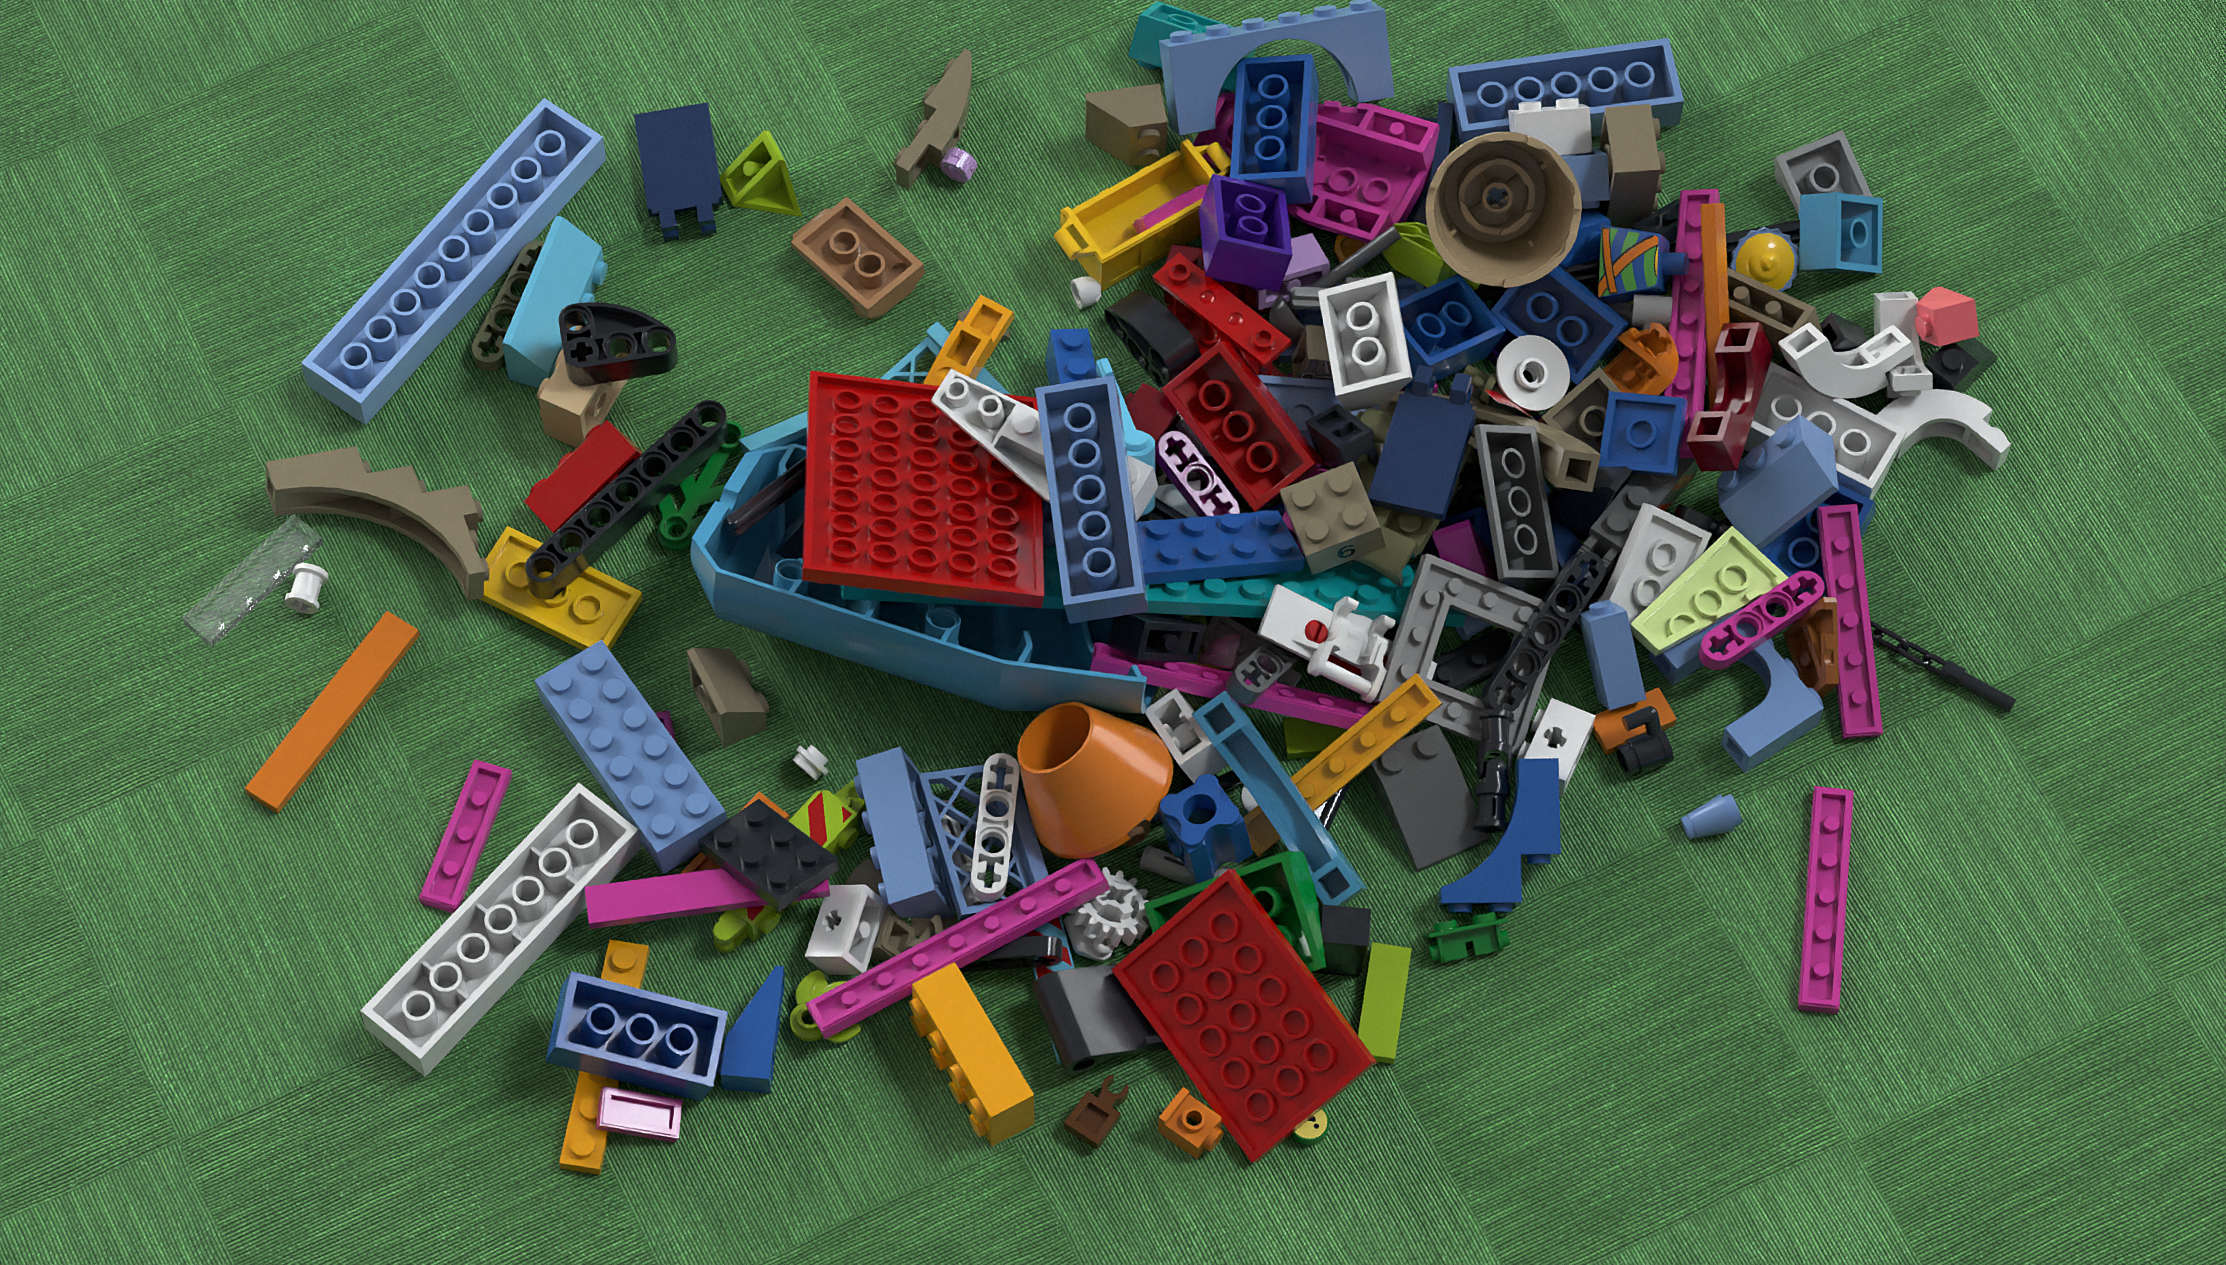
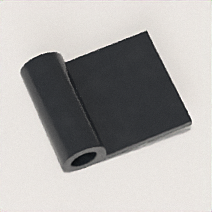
(1092, 1017)

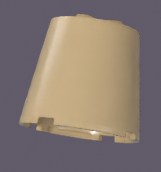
(1507, 239)

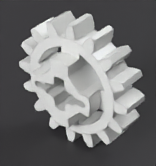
(1111, 912)

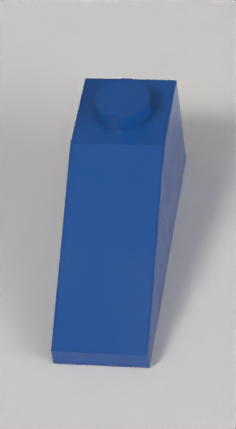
(753, 1039)

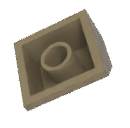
(1128, 123)
(726, 694)

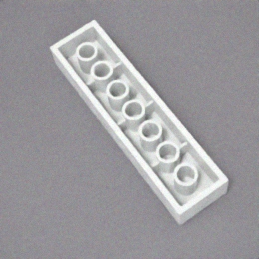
(500, 930)

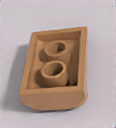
(858, 258)

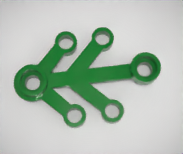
(696, 495)

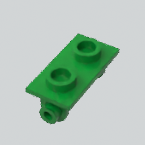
(1450, 939)

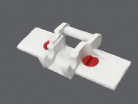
(1335, 642)

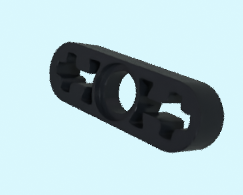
(1019, 954)

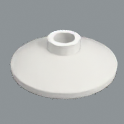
(1545, 364)

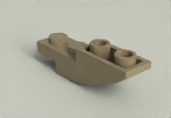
(945, 118)

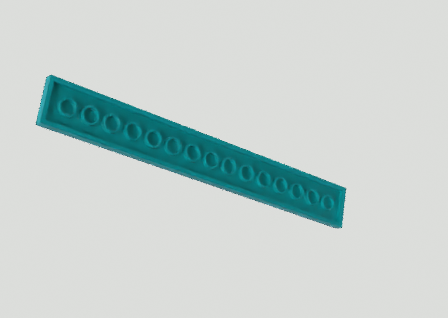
(1227, 596)

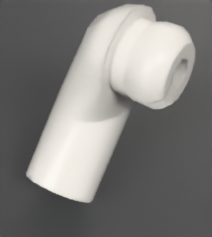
(1087, 945)

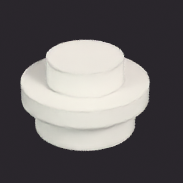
(811, 761)

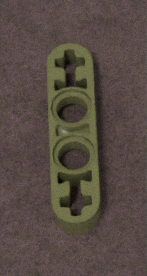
(504, 304)

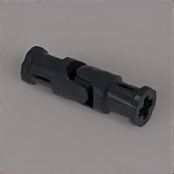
(1494, 774)

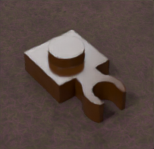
(1096, 1116)

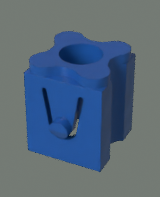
(1202, 844)

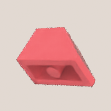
(1946, 317)

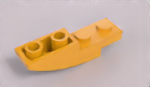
(971, 341)

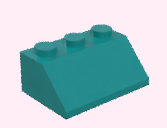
(1158, 23)

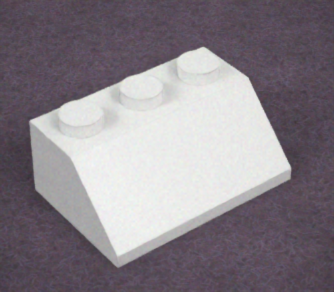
(1365, 341)

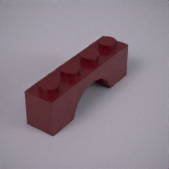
(1742, 367)

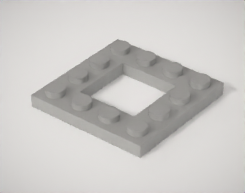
(1435, 590)

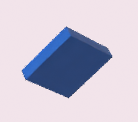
(1643, 433)

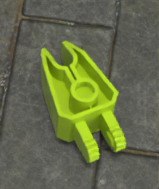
(1417, 256)

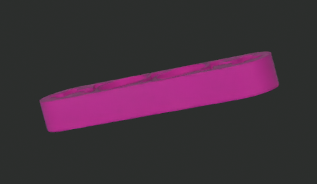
(1757, 615)

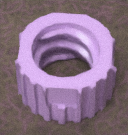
(958, 165)

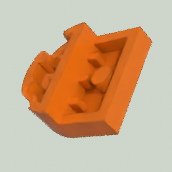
(1646, 362)

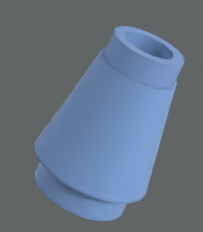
(1712, 818)

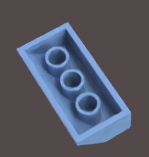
(902, 837)

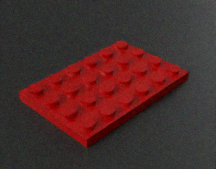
(1243, 1015)

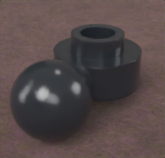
(1702, 521)

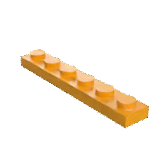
(1351, 753)
(583, 1143)

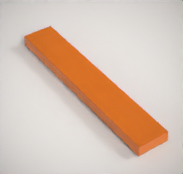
(1715, 285)
(332, 712)

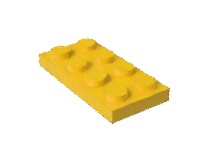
(582, 614)

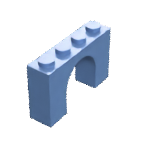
(1772, 725)

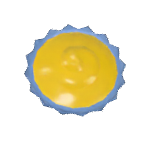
(1767, 258)

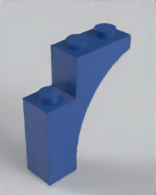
(1530, 835)

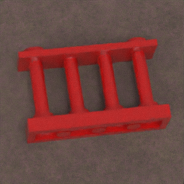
(1218, 315)

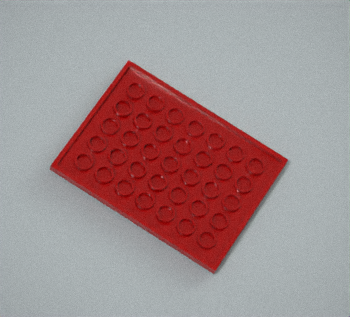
(913, 499)

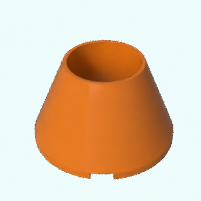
(1090, 778)

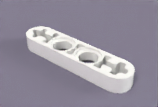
(994, 827)

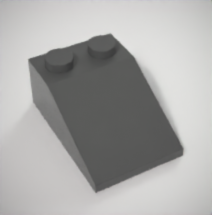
(1426, 798)

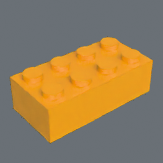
(972, 1055)

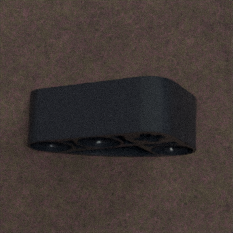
(612, 331)
(1152, 336)

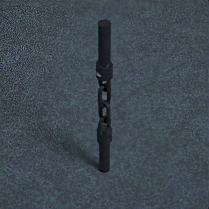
(1949, 673)

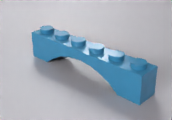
(1279, 798)

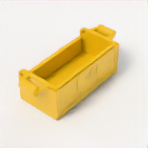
(1102, 228)

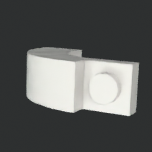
(1901, 310)
(1848, 372)
(1950, 416)

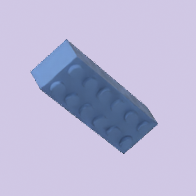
(1595, 76)
(1091, 500)
(631, 754)

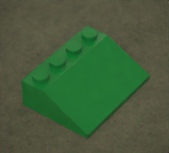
(1283, 890)

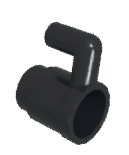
(1647, 748)

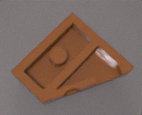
(1814, 646)

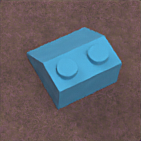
(1840, 233)

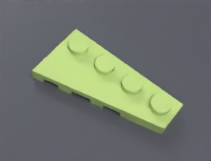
(1712, 588)

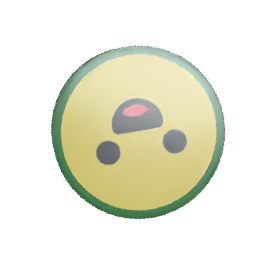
(1313, 1130)

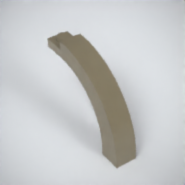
(1563, 457)

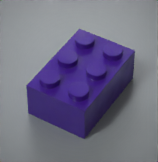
(1245, 233)

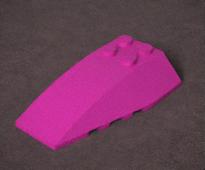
(1365, 165)

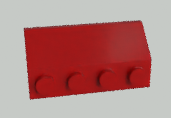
(1242, 425)

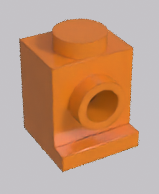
(1190, 1138)

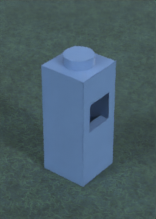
(1612, 655)

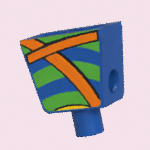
(1636, 264)

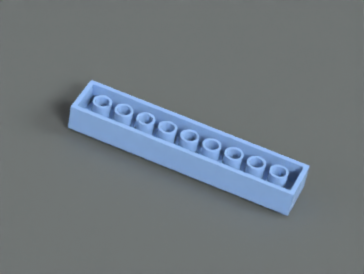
(453, 261)

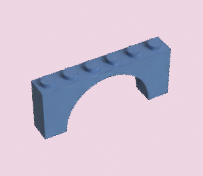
(1200, 62)

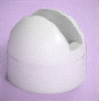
(1085, 291)

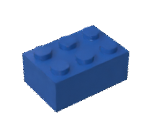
(1567, 316)
(1447, 328)

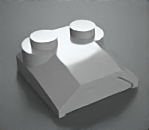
(1820, 168)

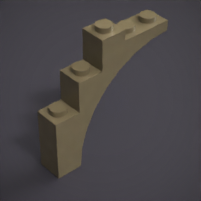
(344, 485)

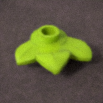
(808, 989)

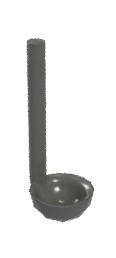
(1285, 317)

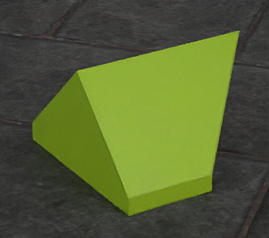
(761, 179)

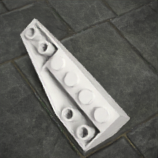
(1014, 434)

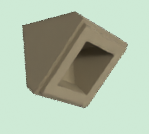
(892, 937)

